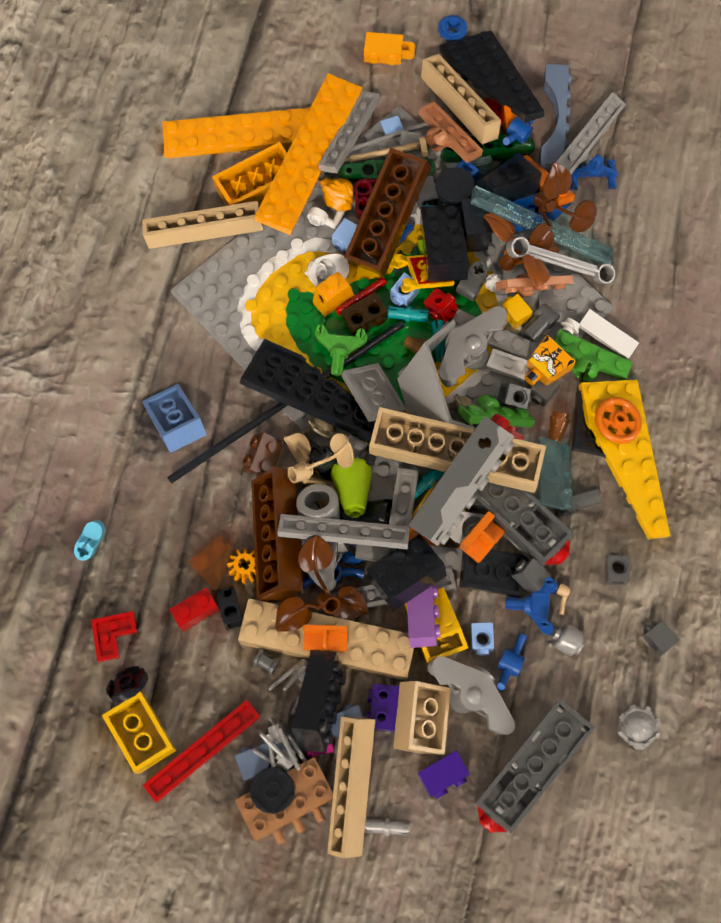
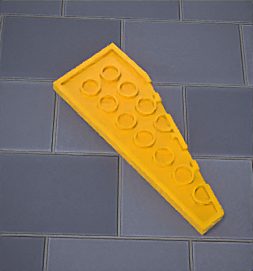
(629, 462)

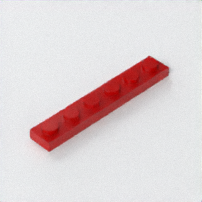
(201, 751)

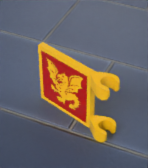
(418, 272)

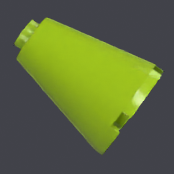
(353, 486)

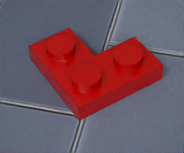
(106, 633)

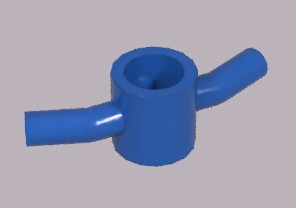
(519, 131)
(342, 573)
(511, 662)

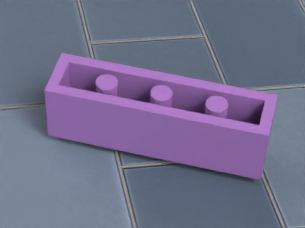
(421, 619)

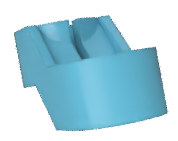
(84, 548)

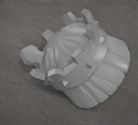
(638, 726)

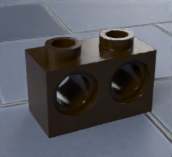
(361, 311)

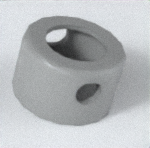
(319, 492)

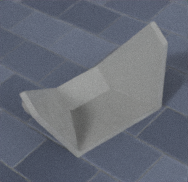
(422, 385)

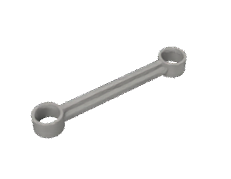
(561, 260)

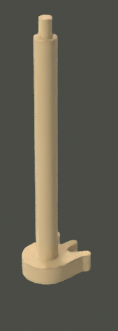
(384, 152)

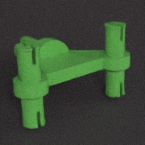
(339, 346)

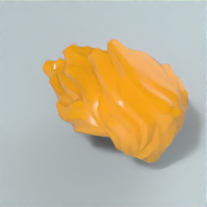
(337, 193)

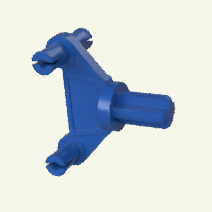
(596, 168)
(536, 605)

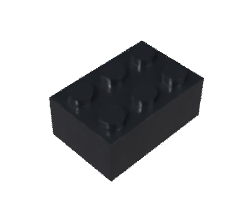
(406, 572)

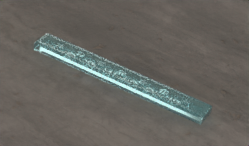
(529, 220)

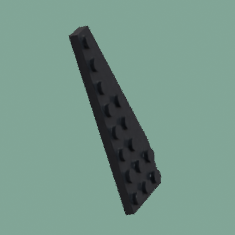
(492, 72)
(294, 382)

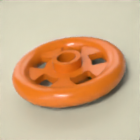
(612, 421)

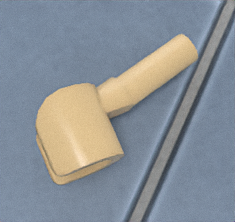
(563, 591)

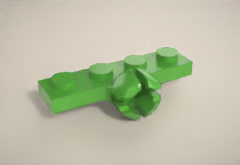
(592, 358)
(489, 406)

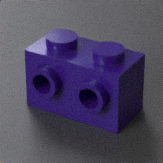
(383, 707)
(444, 774)

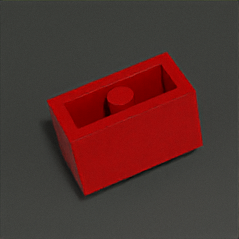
(194, 609)

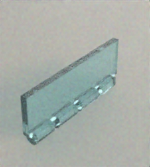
(555, 475)

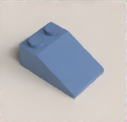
(174, 418)

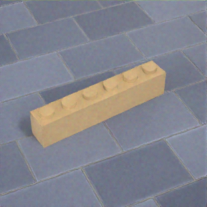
(460, 99)
(201, 225)
(351, 787)

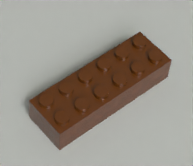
(387, 211)
(275, 557)

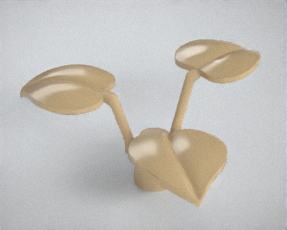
(301, 450)

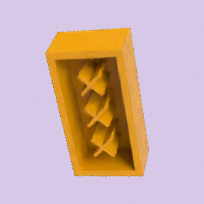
(251, 177)

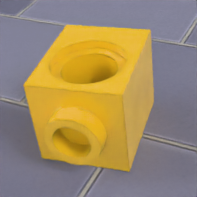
(517, 311)

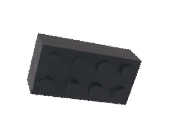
(444, 243)
(318, 701)

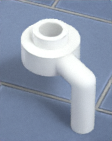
(319, 217)

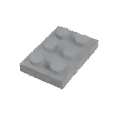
(372, 390)

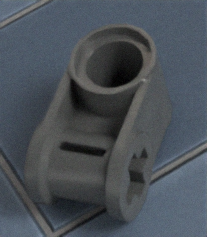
(471, 287)

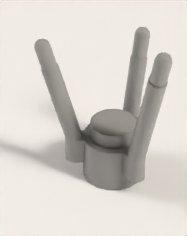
(298, 671)
(281, 733)
(283, 759)

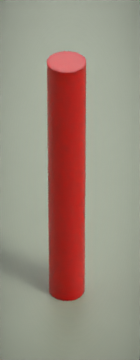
(364, 293)

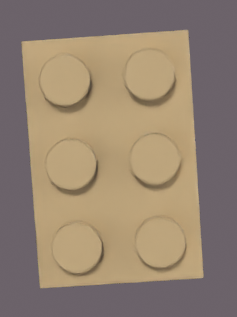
(422, 718)

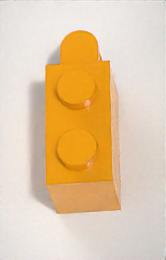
(387, 48)

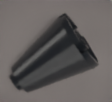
(376, 512)

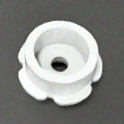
(491, 281)
(570, 326)

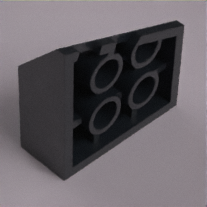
(511, 179)

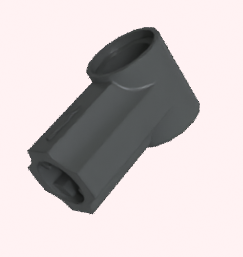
(543, 319)
(583, 499)

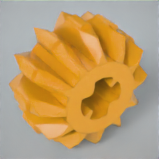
(237, 563)

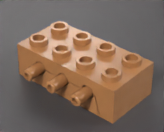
(310, 794)

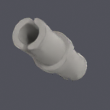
(387, 826)

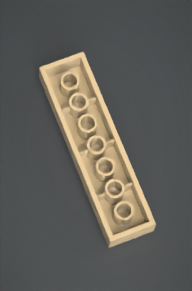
(437, 444)
(368, 648)

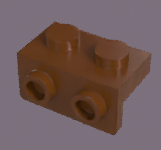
(262, 454)

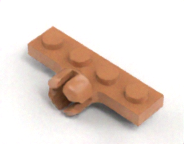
(447, 133)
(523, 285)

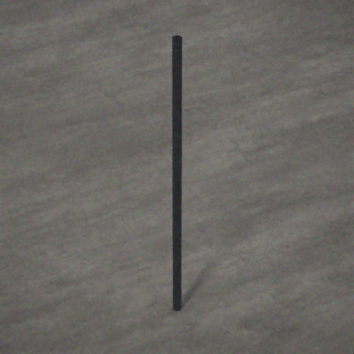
(277, 407)

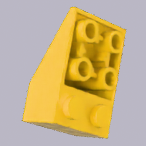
(451, 634)

